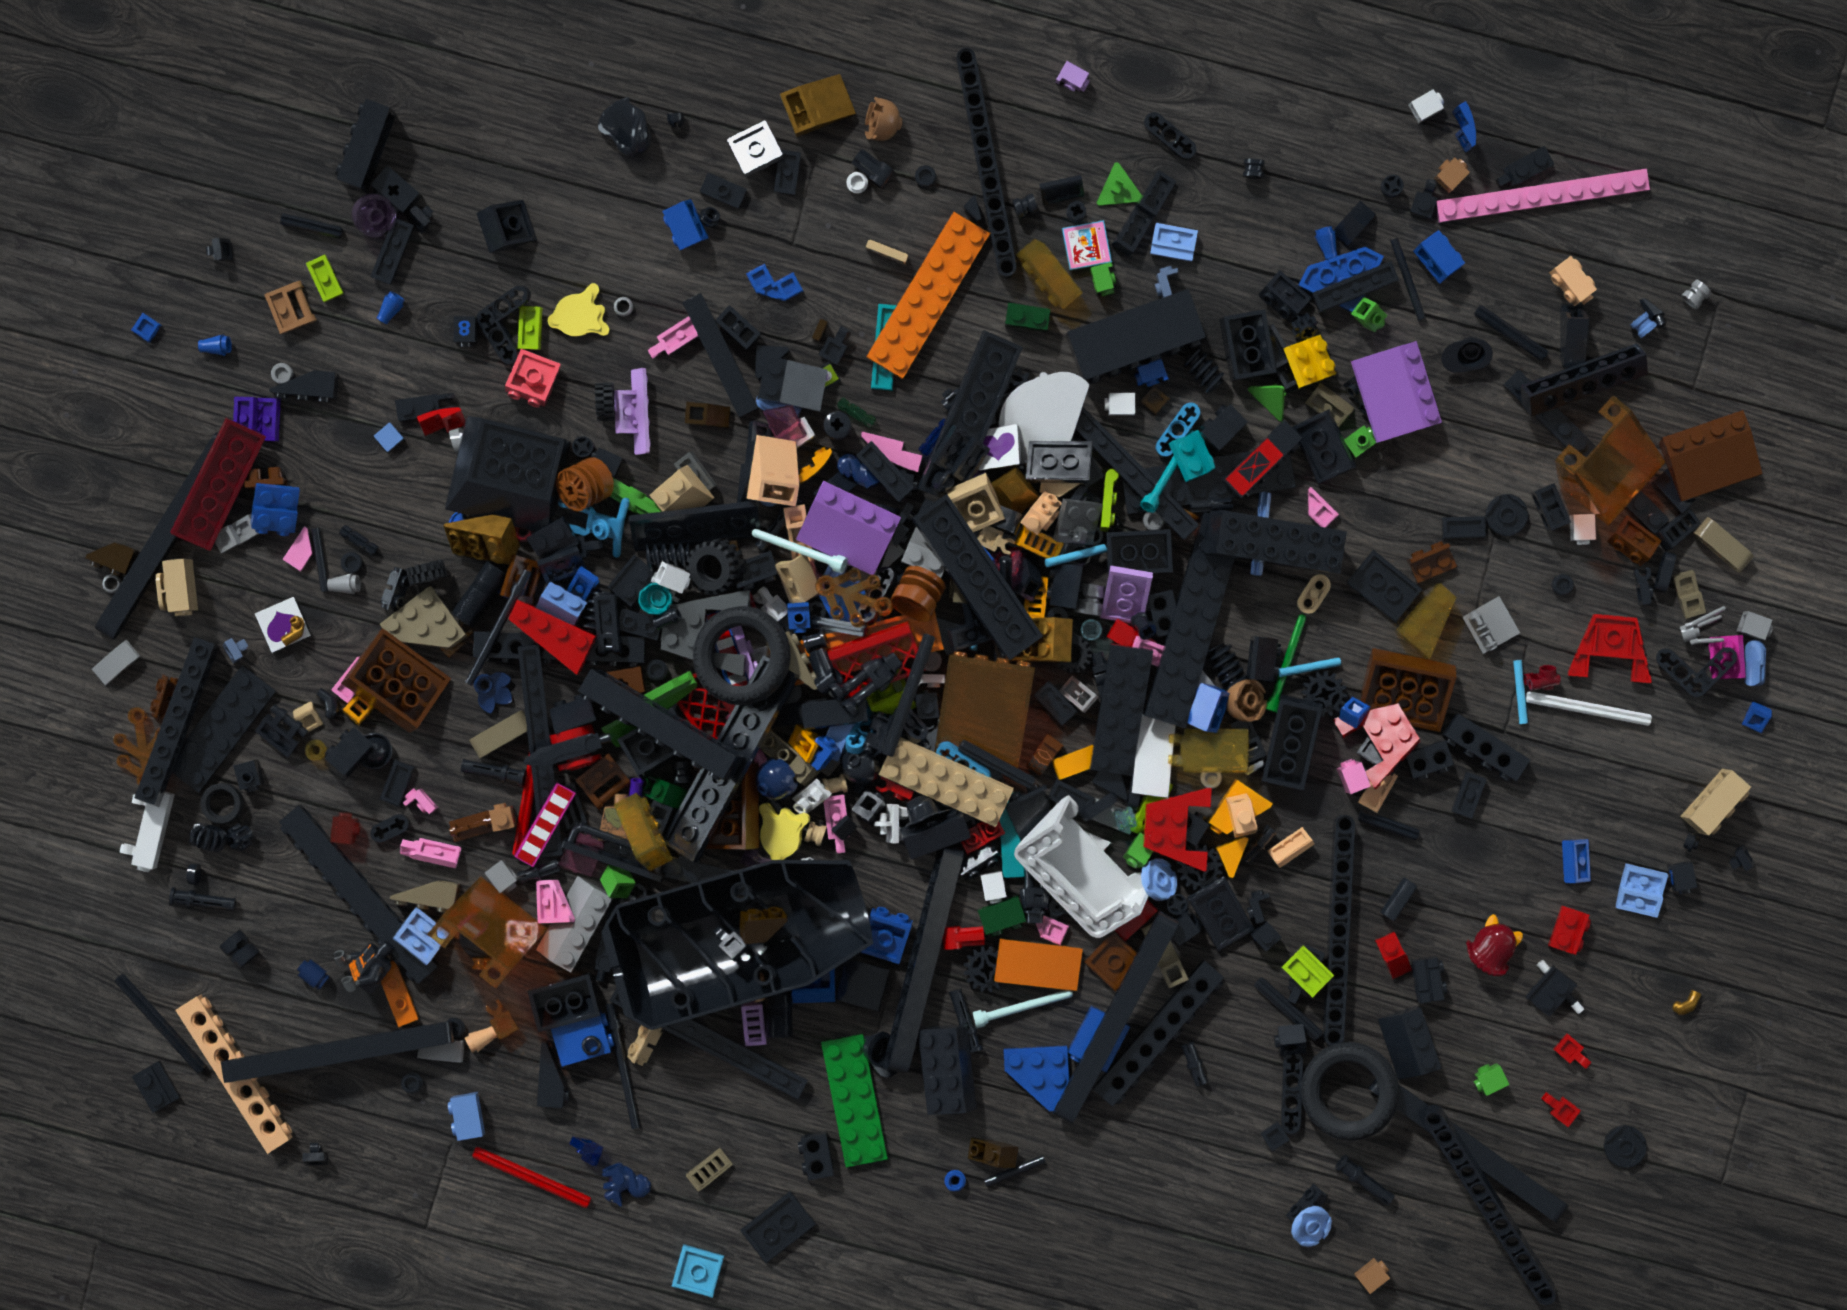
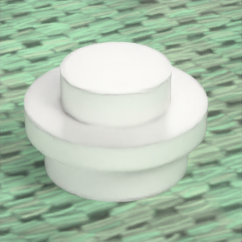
(857, 182)

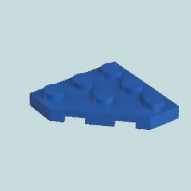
(1338, 269)
(1039, 1071)

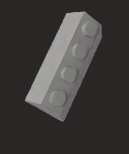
(568, 940)

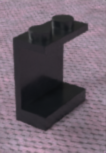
(1028, 809)

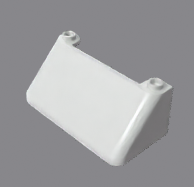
(1080, 872)

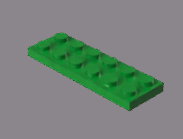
(854, 1100)

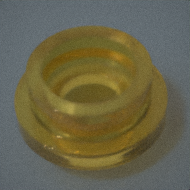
(309, 750)

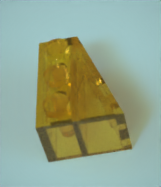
(1048, 274)
(1427, 620)
(642, 832)

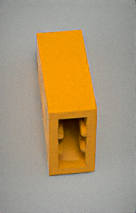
(1221, 819)

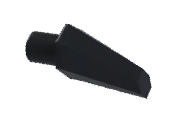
(1654, 312)

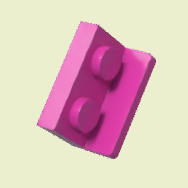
(1738, 668)

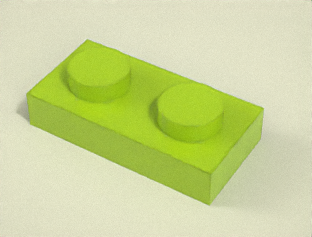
(324, 278)
(530, 328)

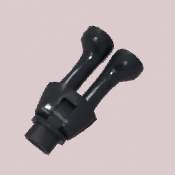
(879, 675)
(1034, 899)

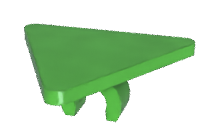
(1118, 188)
(1271, 398)

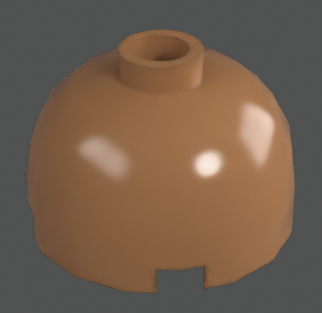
(882, 119)
(1246, 701)

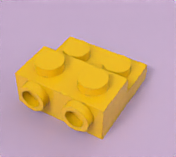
(1310, 361)

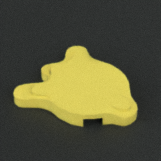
(579, 315)
(781, 832)

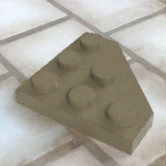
(425, 622)

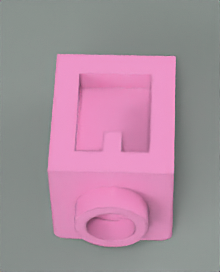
(424, 801)

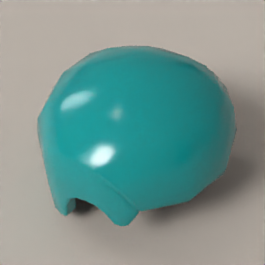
(655, 599)

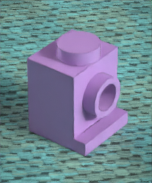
(1073, 77)

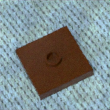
(1111, 960)

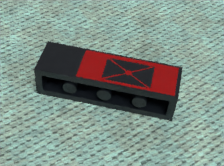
(1262, 459)

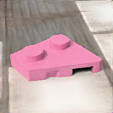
(552, 903)

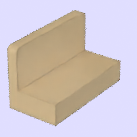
(797, 579)

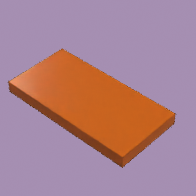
(1038, 964)

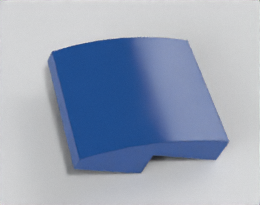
(1467, 133)

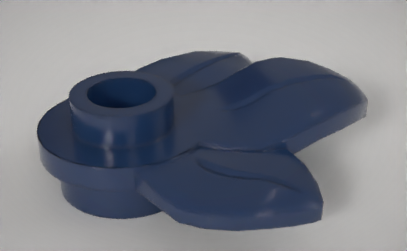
(496, 691)

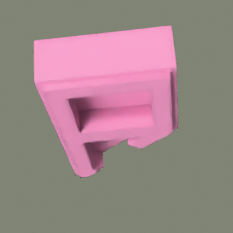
(1319, 509)
(300, 551)
(1052, 930)

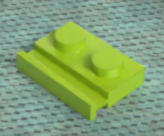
(1307, 971)

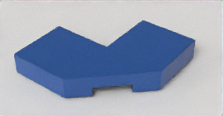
(782, 289)

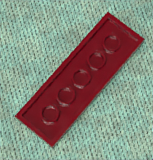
(218, 484)

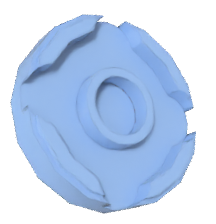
(1159, 879)
(1311, 1226)

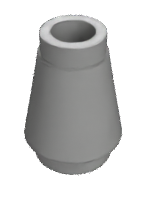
(345, 584)

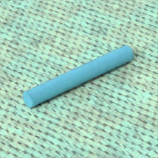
(1075, 555)
(1309, 667)
(1520, 691)

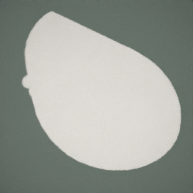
(1045, 408)

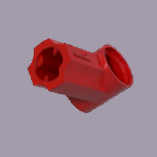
(956, 937)

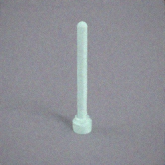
(837, 563)
(982, 1018)

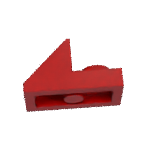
(1393, 955)

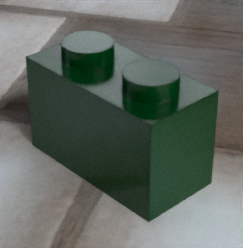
(1027, 317)
(1001, 916)

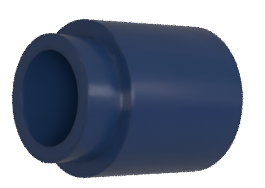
(312, 974)

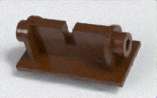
(165, 688)
(470, 826)

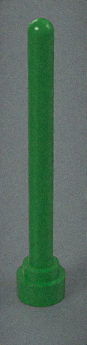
(1273, 701)

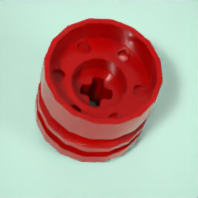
(580, 761)

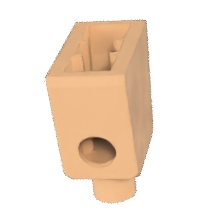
(1241, 815)

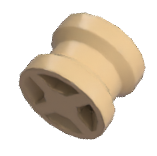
(815, 833)

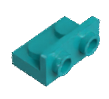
(1192, 456)

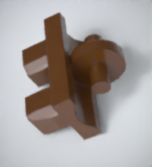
(275, 478)

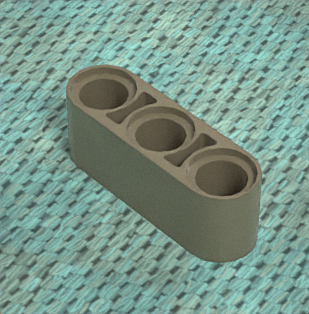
(1723, 545)
(499, 734)

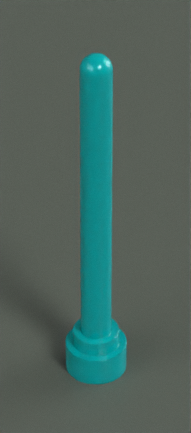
(1151, 501)

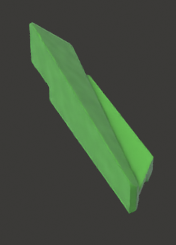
(665, 695)

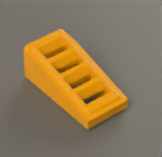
(1023, 533)
(1043, 603)
(364, 713)

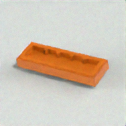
(399, 996)

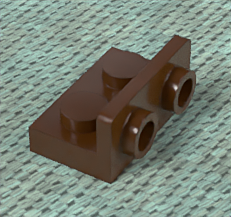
(1634, 541)
(1431, 562)

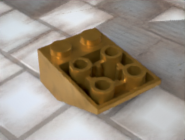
(817, 104)
(483, 538)
(1055, 643)

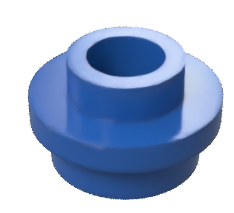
(955, 1187)

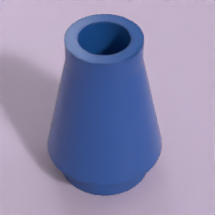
(1327, 241)
(390, 307)
(215, 345)

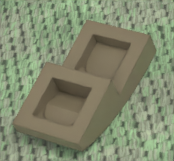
(1688, 594)

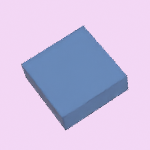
(389, 437)

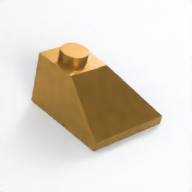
(1014, 491)

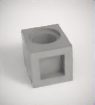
(1755, 625)
(502, 876)

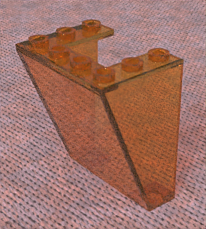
(1615, 468)
(985, 705)
(493, 925)

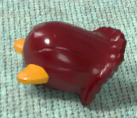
(1493, 947)

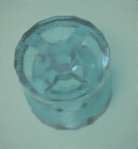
(1092, 631)
(1125, 818)

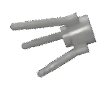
(1690, 630)

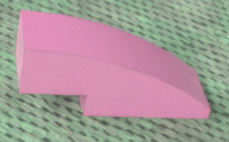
(893, 450)

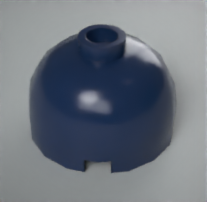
(775, 779)

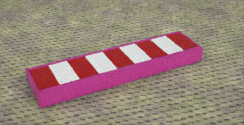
(545, 824)

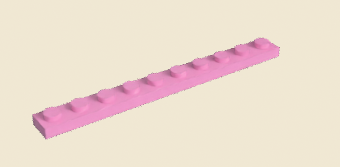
(1542, 195)

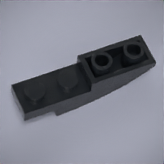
(755, 428)

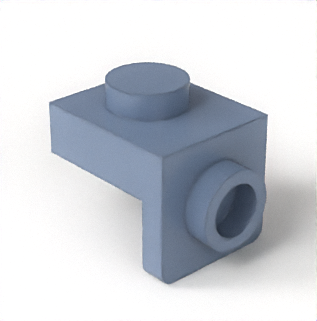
(1162, 287)

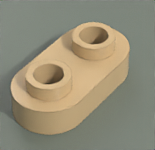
(1312, 593)

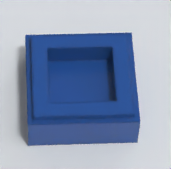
(146, 327)

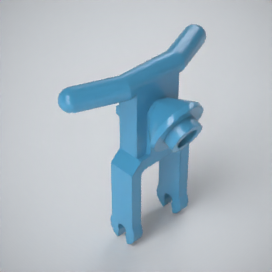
(604, 525)

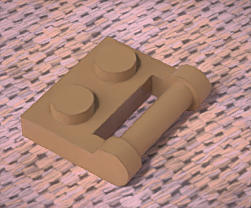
(283, 309)

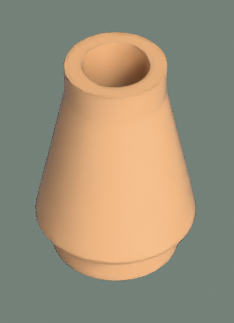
(479, 1039)

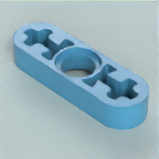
(1182, 413)
(857, 732)
(961, 756)

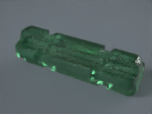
(856, 412)

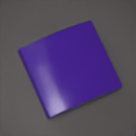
(259, 415)

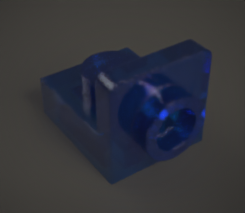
(588, 1148)

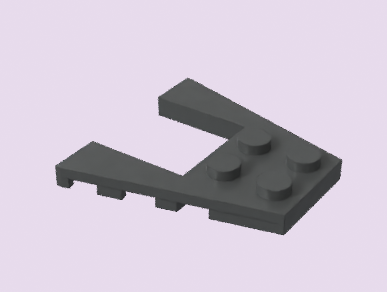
(682, 636)

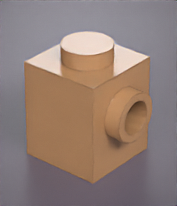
(1452, 173)
(502, 817)
(1373, 1275)

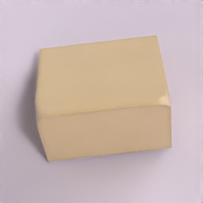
(308, 716)

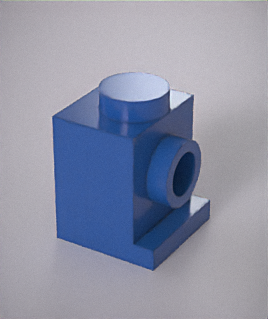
(1151, 373)
(804, 610)

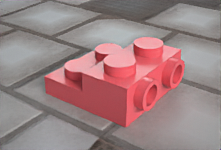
(532, 378)

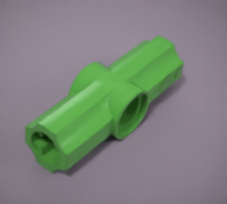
(638, 501)

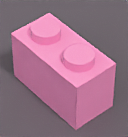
(1353, 776)

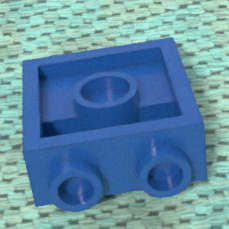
(275, 509)
(889, 934)

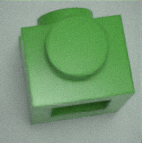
(1103, 279)
(1373, 318)

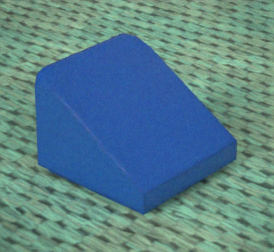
(1354, 712)
(1757, 717)

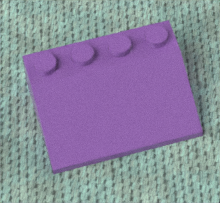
(1396, 392)
(848, 527)

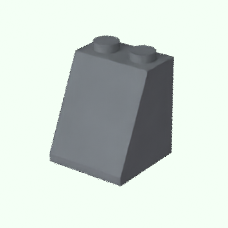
(920, 554)

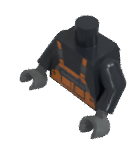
(366, 967)

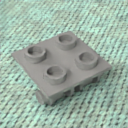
(1491, 625)

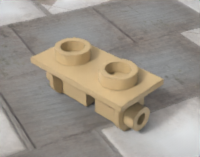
(639, 1051)

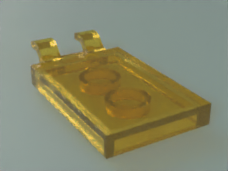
(1210, 751)

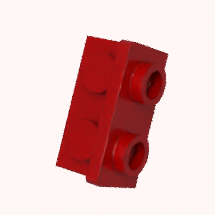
(1569, 930)

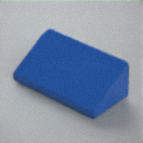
(1576, 861)

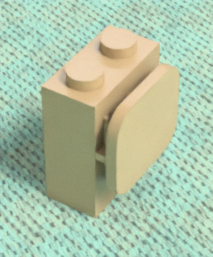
(177, 587)

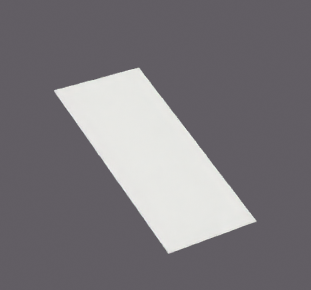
(1151, 758)

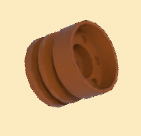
(584, 484)
(918, 593)

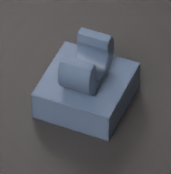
(234, 650)

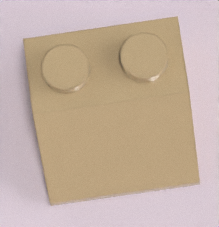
(681, 491)
(977, 502)

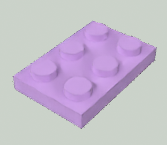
(1125, 593)

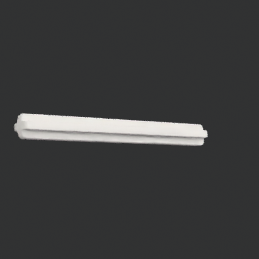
(1588, 708)

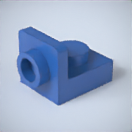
(824, 755)

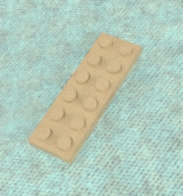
(947, 782)

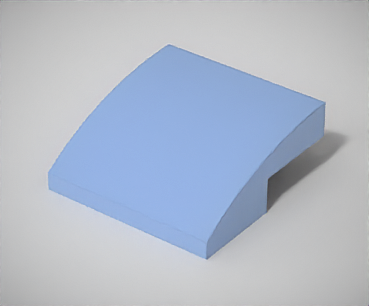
(1641, 890)
(414, 936)

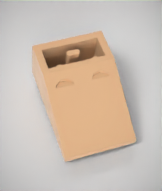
(774, 471)

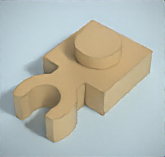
(992, 538)

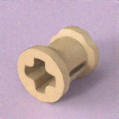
(835, 784)

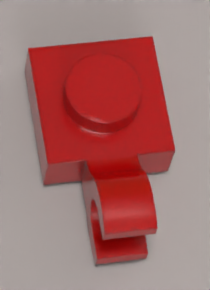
(901, 792)
(1570, 1050)
(1562, 1109)

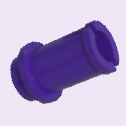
(636, 786)

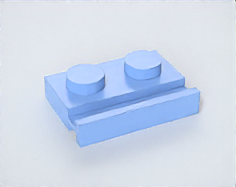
(1173, 242)

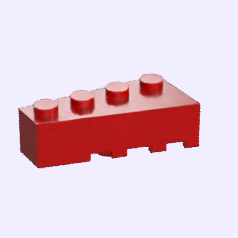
(561, 639)

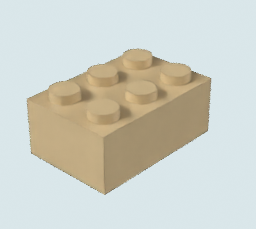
(1716, 802)

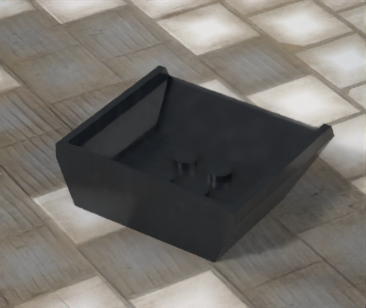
(506, 473)

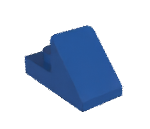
(583, 583)

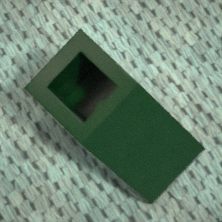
(663, 791)

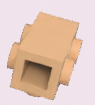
(1573, 281)
(1042, 513)

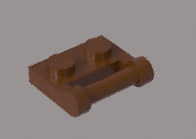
(514, 571)
(598, 776)

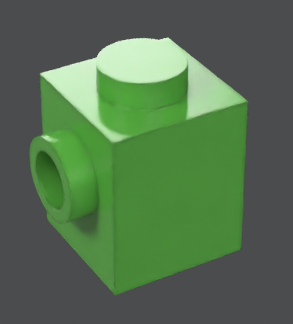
(1360, 441)
(1137, 854)
(617, 882)
(1490, 1079)

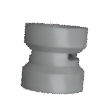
(1696, 294)

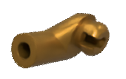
(296, 630)
(1687, 1006)

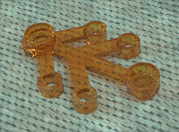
(851, 594)
(141, 752)

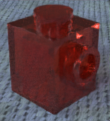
(344, 828)

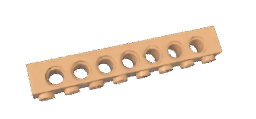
(211, 1050)

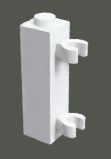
(150, 835)

